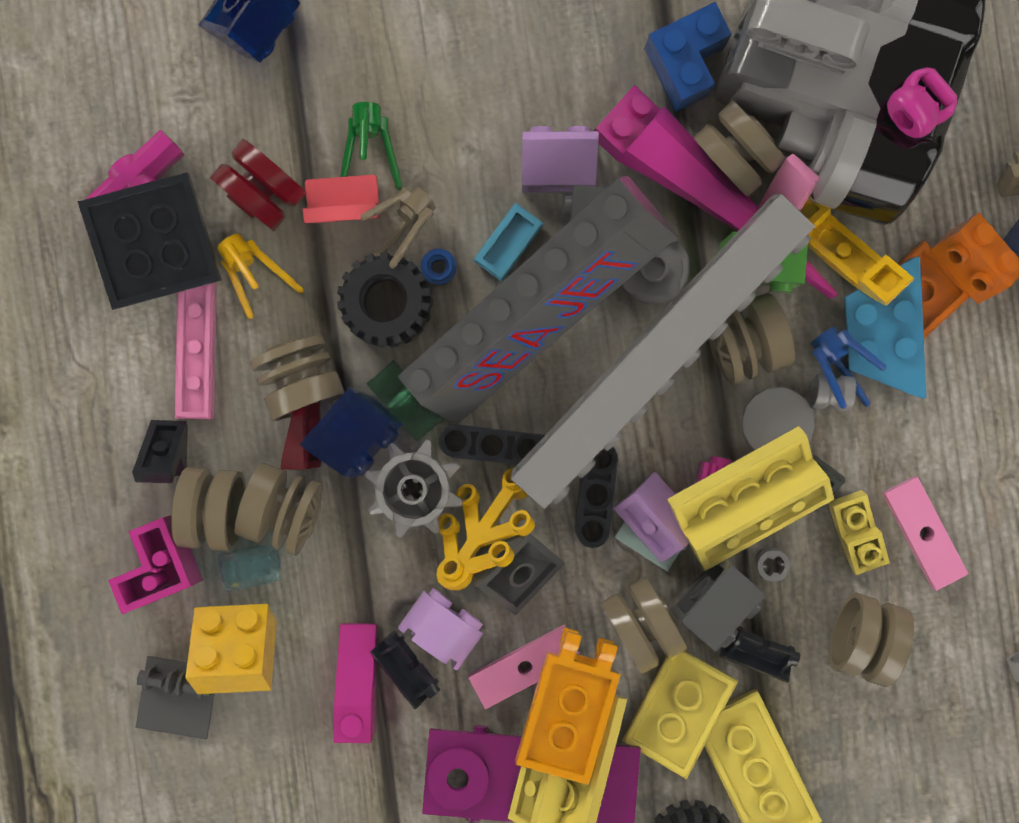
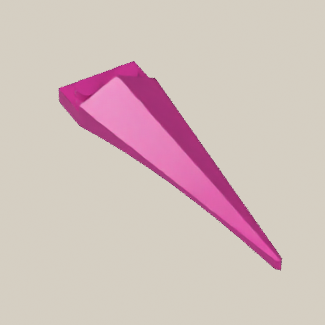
(664, 151)

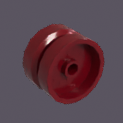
(257, 185)

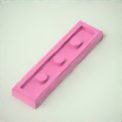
(196, 353)

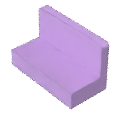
(652, 519)

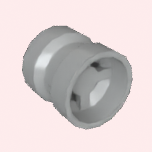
(822, 395)

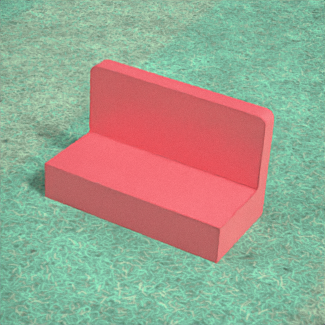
(340, 198)

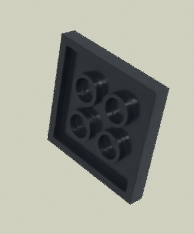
(150, 241)

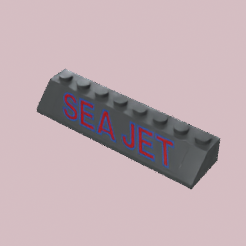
(539, 301)

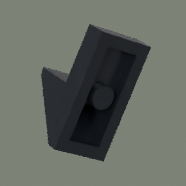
(162, 452)

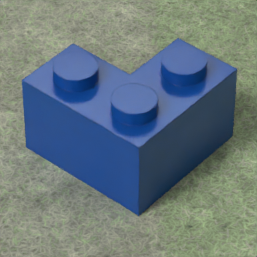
(679, 54)

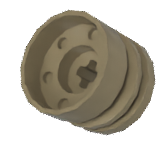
(759, 336)
(296, 376)
(272, 506)

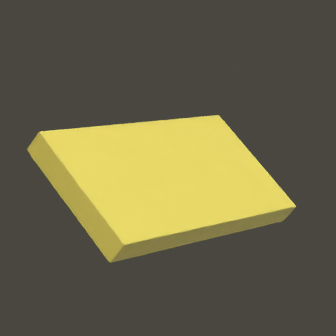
(757, 765)

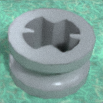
(772, 575)

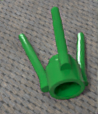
(365, 124)

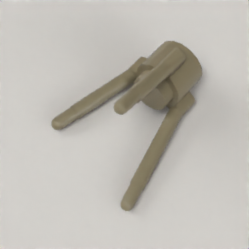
(414, 209)

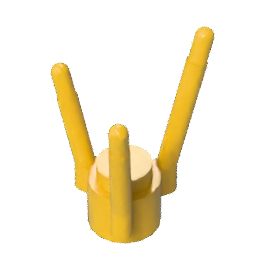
(238, 257)

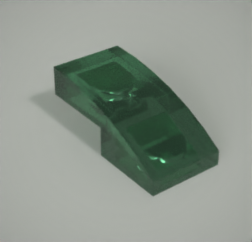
(402, 403)

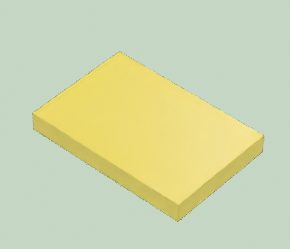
(680, 712)

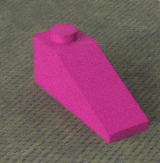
(355, 684)

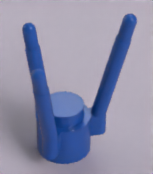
(831, 348)

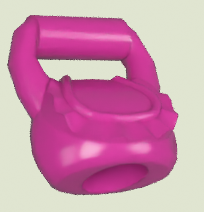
(915, 109)

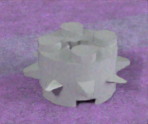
(408, 509)

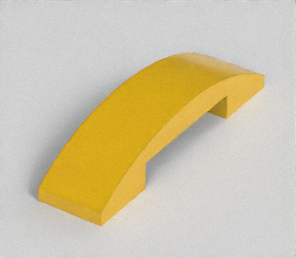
(852, 258)

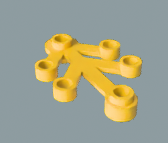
(480, 534)

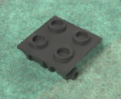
(170, 702)

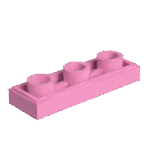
(933, 552)
(505, 677)

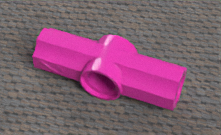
(143, 166)

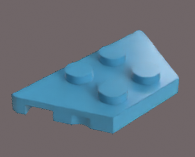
(891, 334)

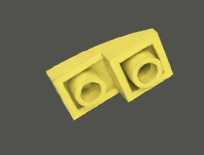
(857, 532)

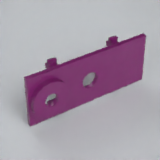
(494, 776)

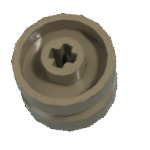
(745, 144)
(207, 508)
(645, 624)
(871, 640)

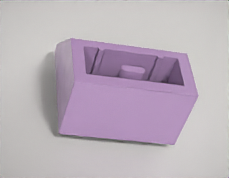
(558, 159)

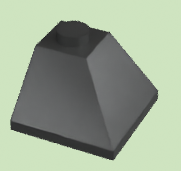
(523, 577)

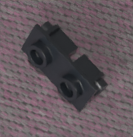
(761, 655)
(405, 670)

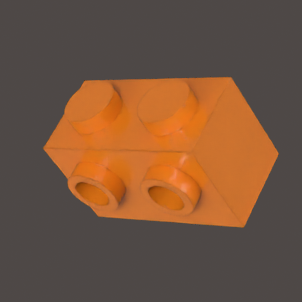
(978, 258)

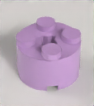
(441, 629)

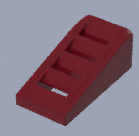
(301, 424)

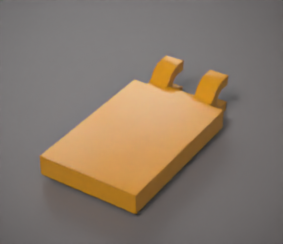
(569, 710)

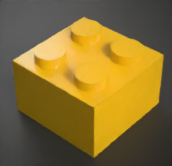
(232, 649)

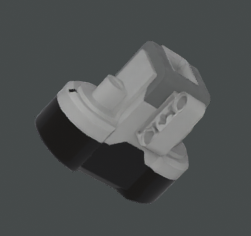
(828, 82)

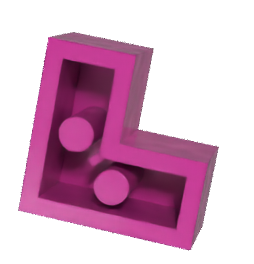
(163, 568)

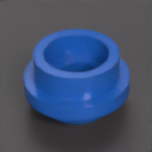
(434, 256)

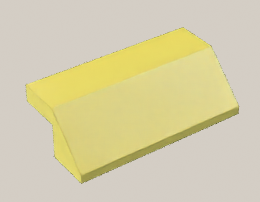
(751, 498)
(560, 800)

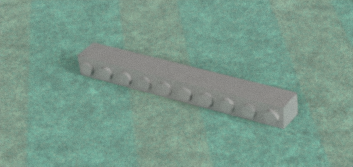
(662, 349)

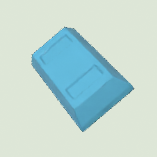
(508, 242)

